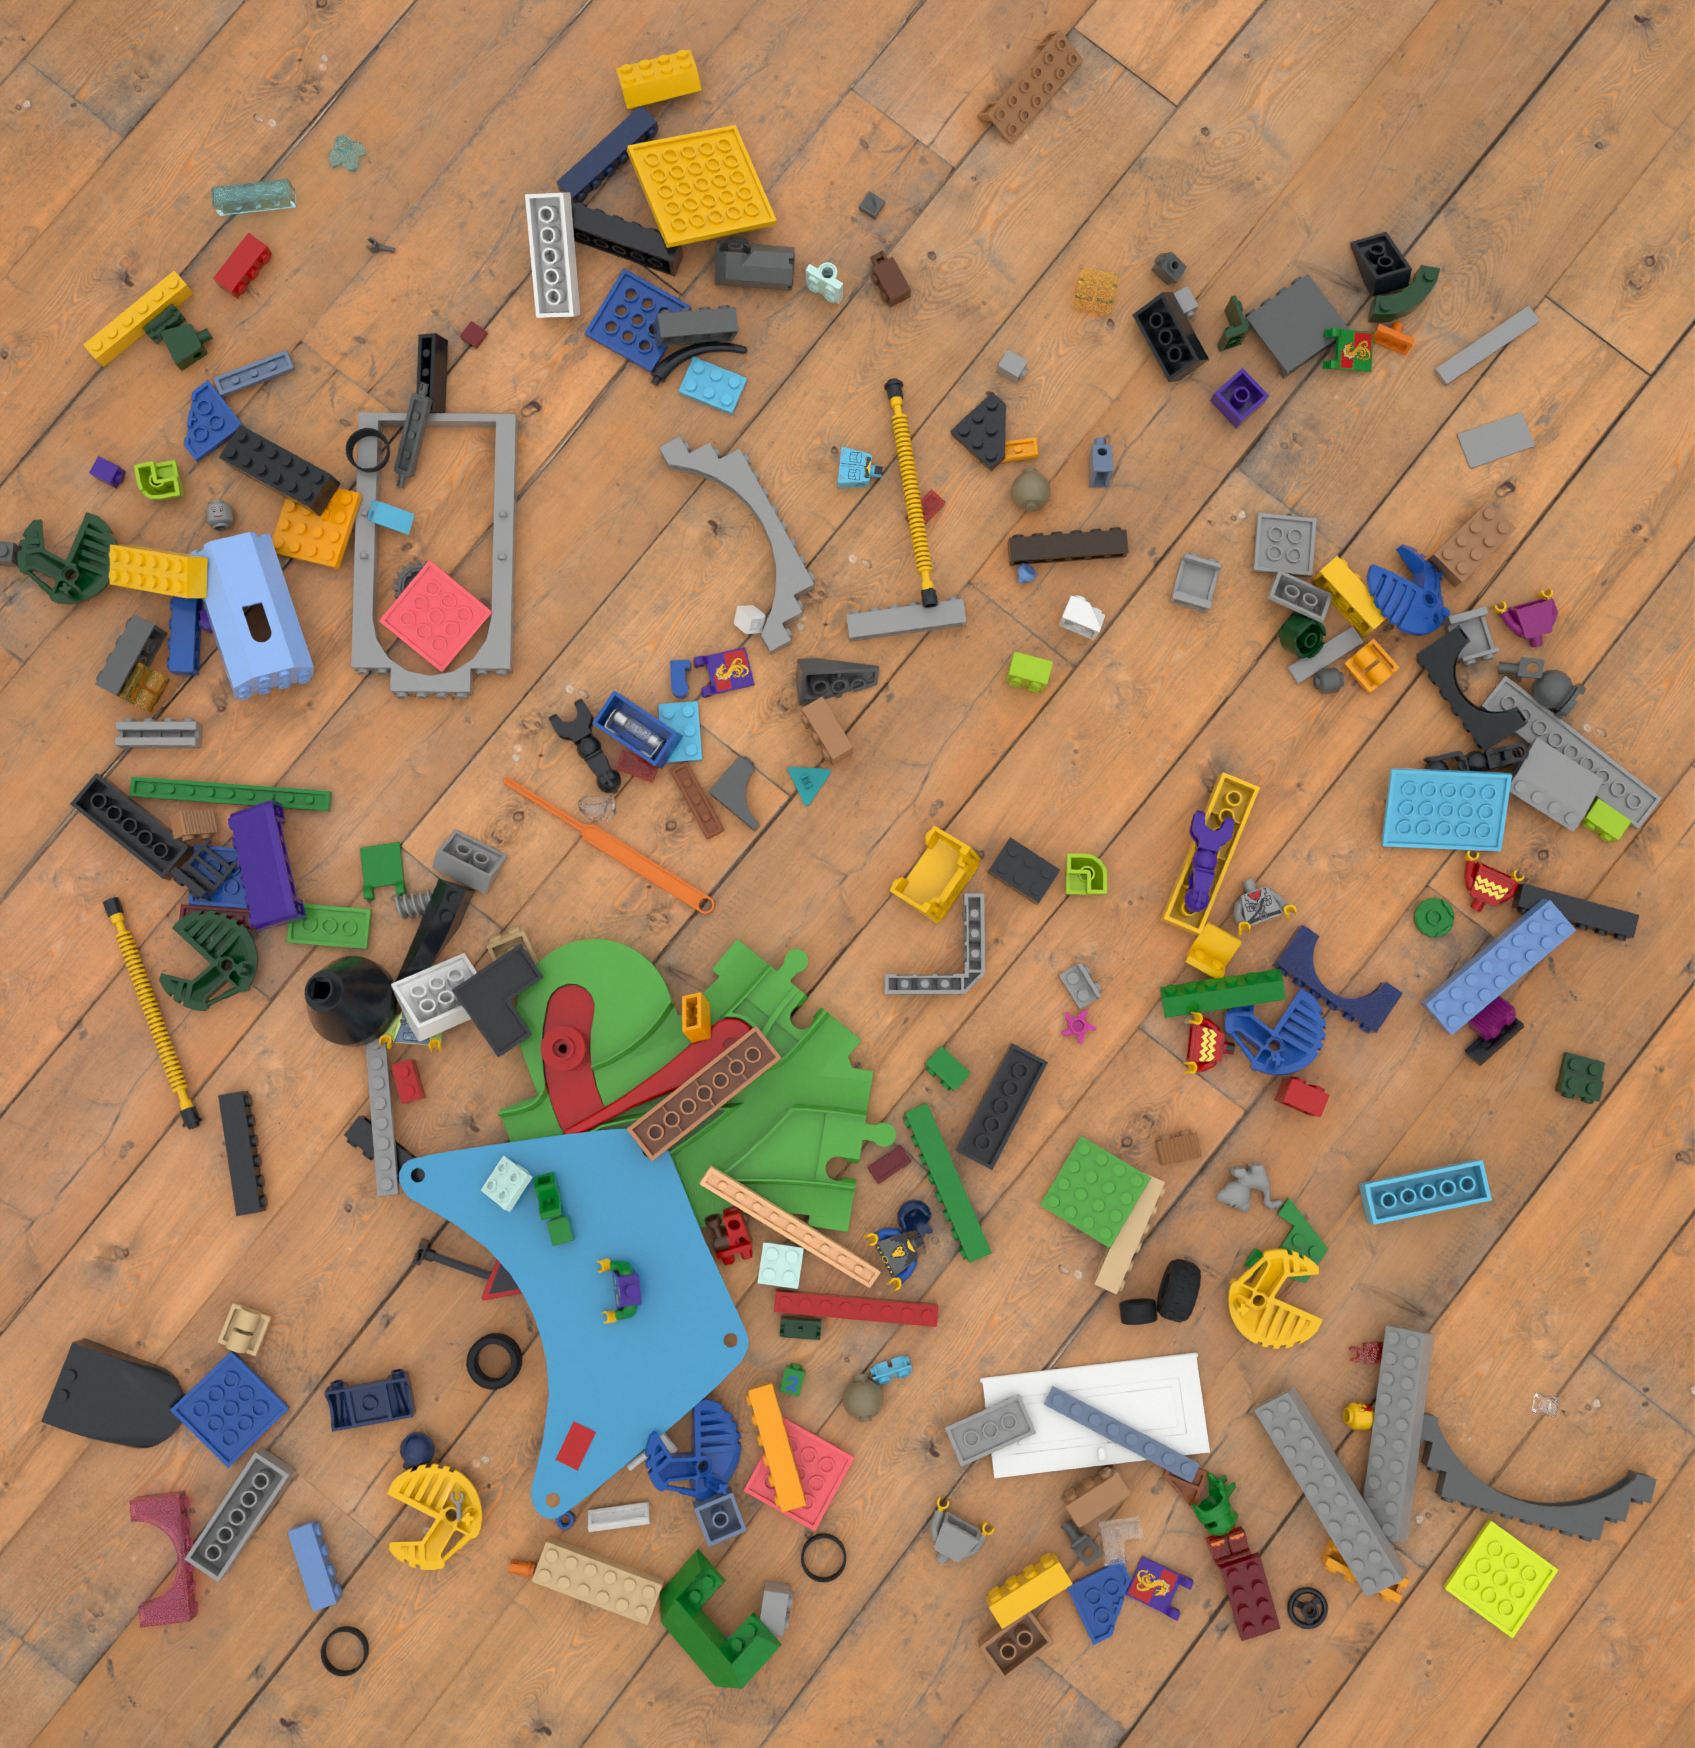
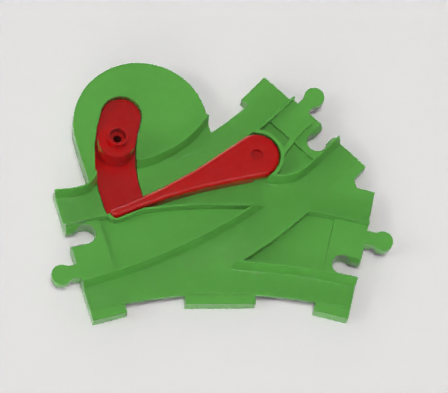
(632, 1037)

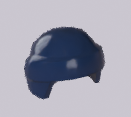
(914, 1216)
(416, 1450)

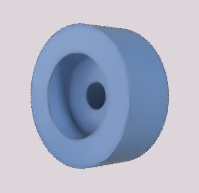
(1026, 573)

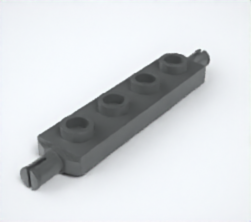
(412, 435)

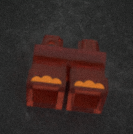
(1235, 1540)

